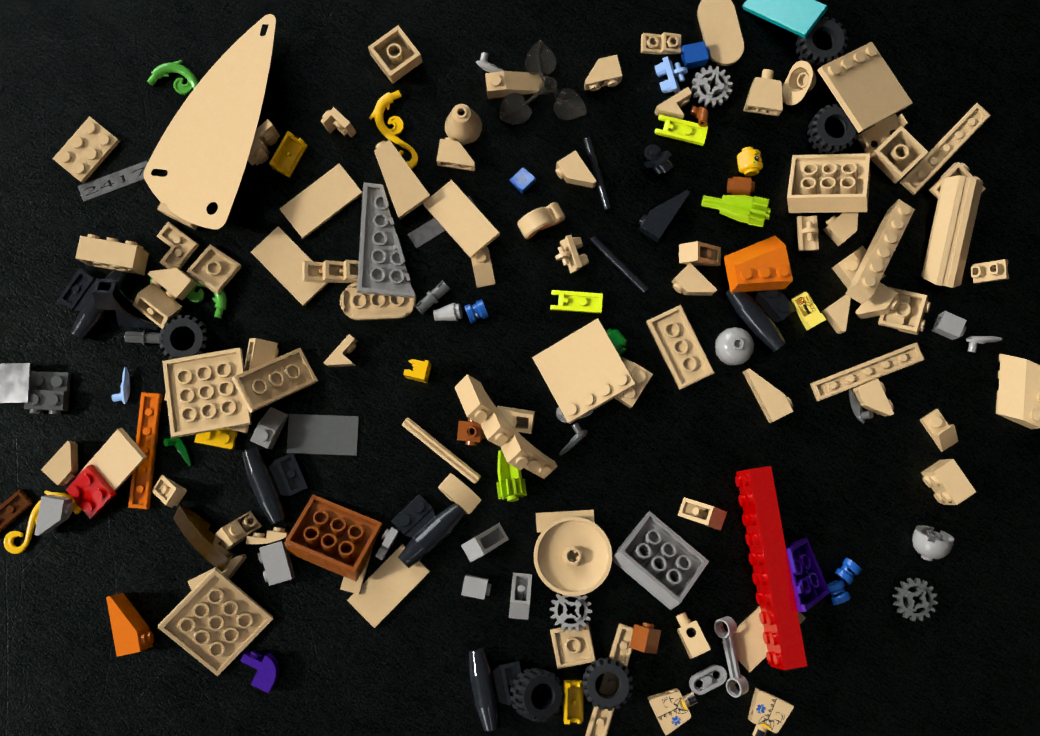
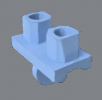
(671, 84)

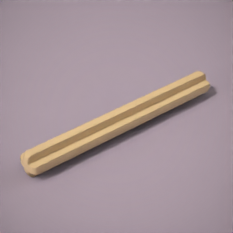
(441, 450)

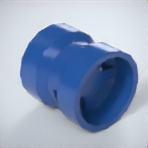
(476, 311)
(848, 571)
(838, 592)

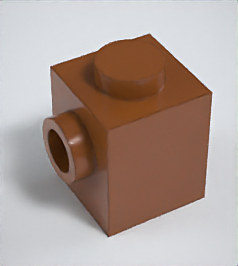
(645, 638)

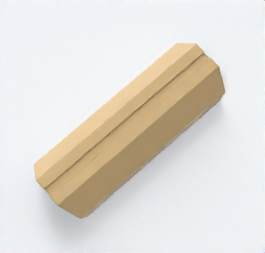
(952, 230)

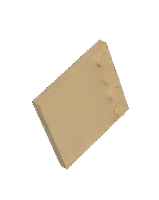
(864, 87)
(584, 371)
(203, 393)
(215, 621)

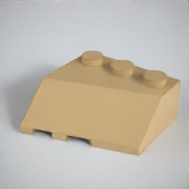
(1019, 391)

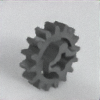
(919, 593)

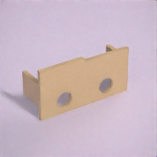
(880, 132)

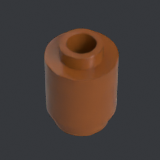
(740, 186)

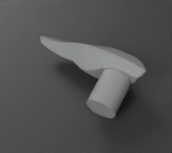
(482, 63)
(973, 340)

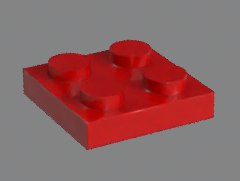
(91, 491)

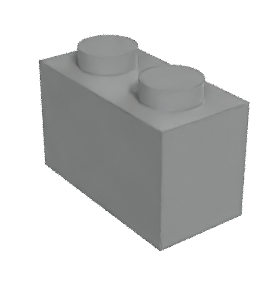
(276, 563)

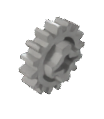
(701, 83)
(560, 619)

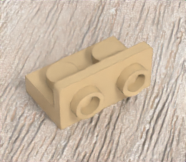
(334, 119)

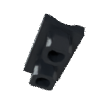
(657, 159)

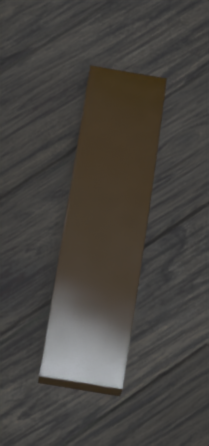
(200, 537)

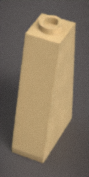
(402, 183)

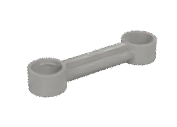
(731, 656)

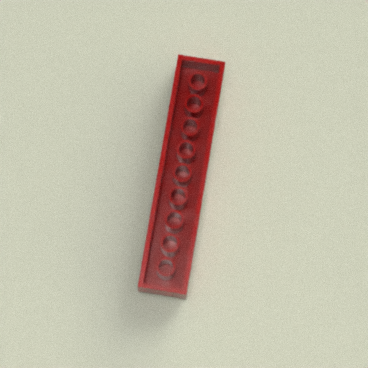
(770, 568)

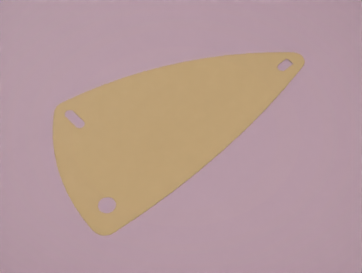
(214, 132)

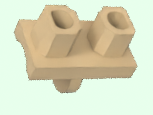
(807, 233)
(569, 253)
(990, 271)

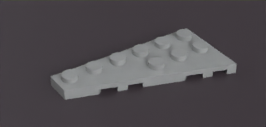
(380, 254)

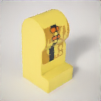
(807, 310)

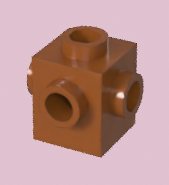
(464, 433)

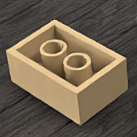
(112, 254)

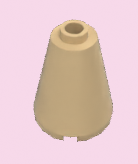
(463, 124)

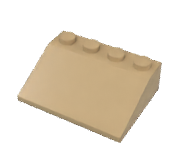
(829, 183)

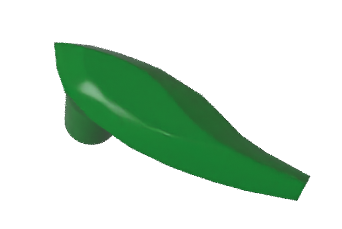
(180, 446)

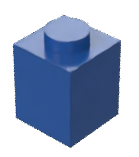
(695, 55)

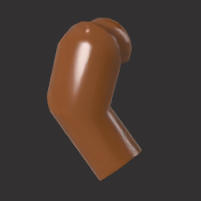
(701, 114)

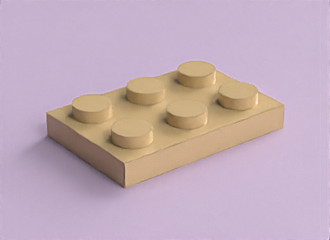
(86, 150)

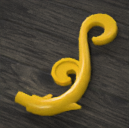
(391, 134)
(9, 538)

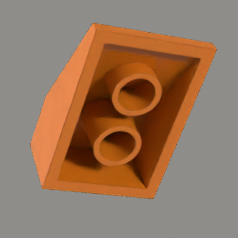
(128, 627)

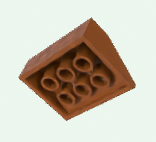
(333, 537)

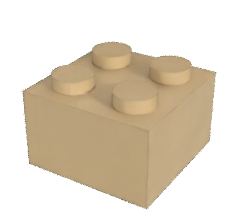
(395, 54)
(898, 154)
(948, 482)

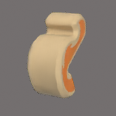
(540, 219)

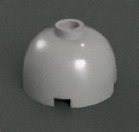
(734, 346)
(931, 543)

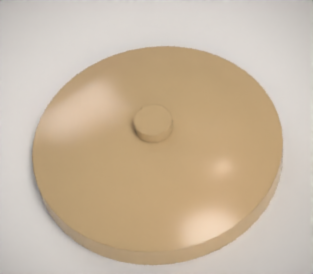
(572, 556)

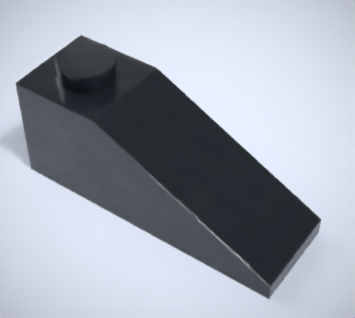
(659, 218)

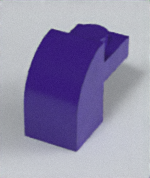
(267, 669)

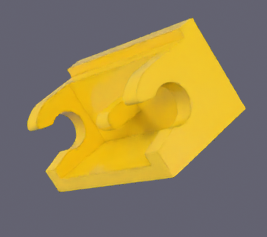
(288, 154)
(420, 370)
(573, 701)

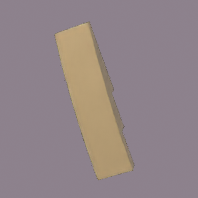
(330, 271)

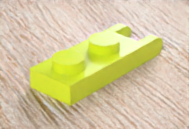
(682, 130)
(578, 301)

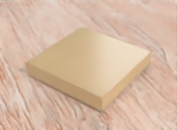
(214, 269)
(572, 647)

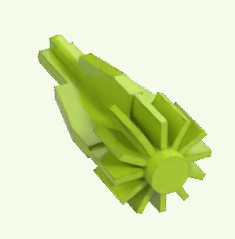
(740, 208)
(510, 483)

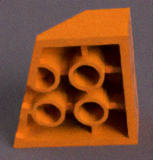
(759, 267)

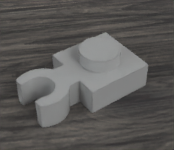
(389, 537)

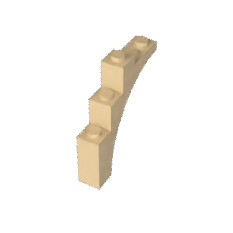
(499, 431)

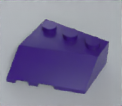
(806, 575)

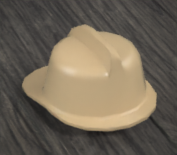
(798, 82)

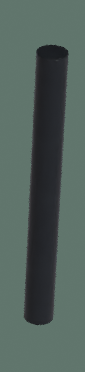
(597, 173)
(619, 264)

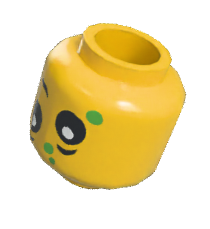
(749, 161)

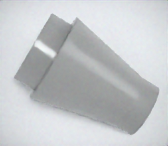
(448, 313)

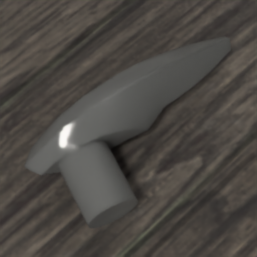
(857, 409)
(580, 434)

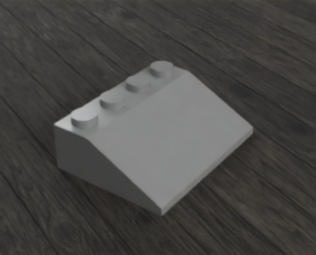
(660, 560)

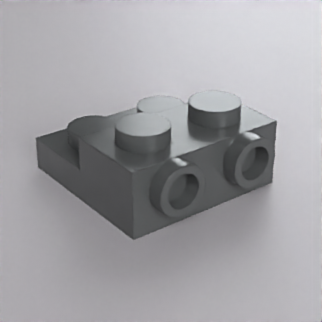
(49, 392)

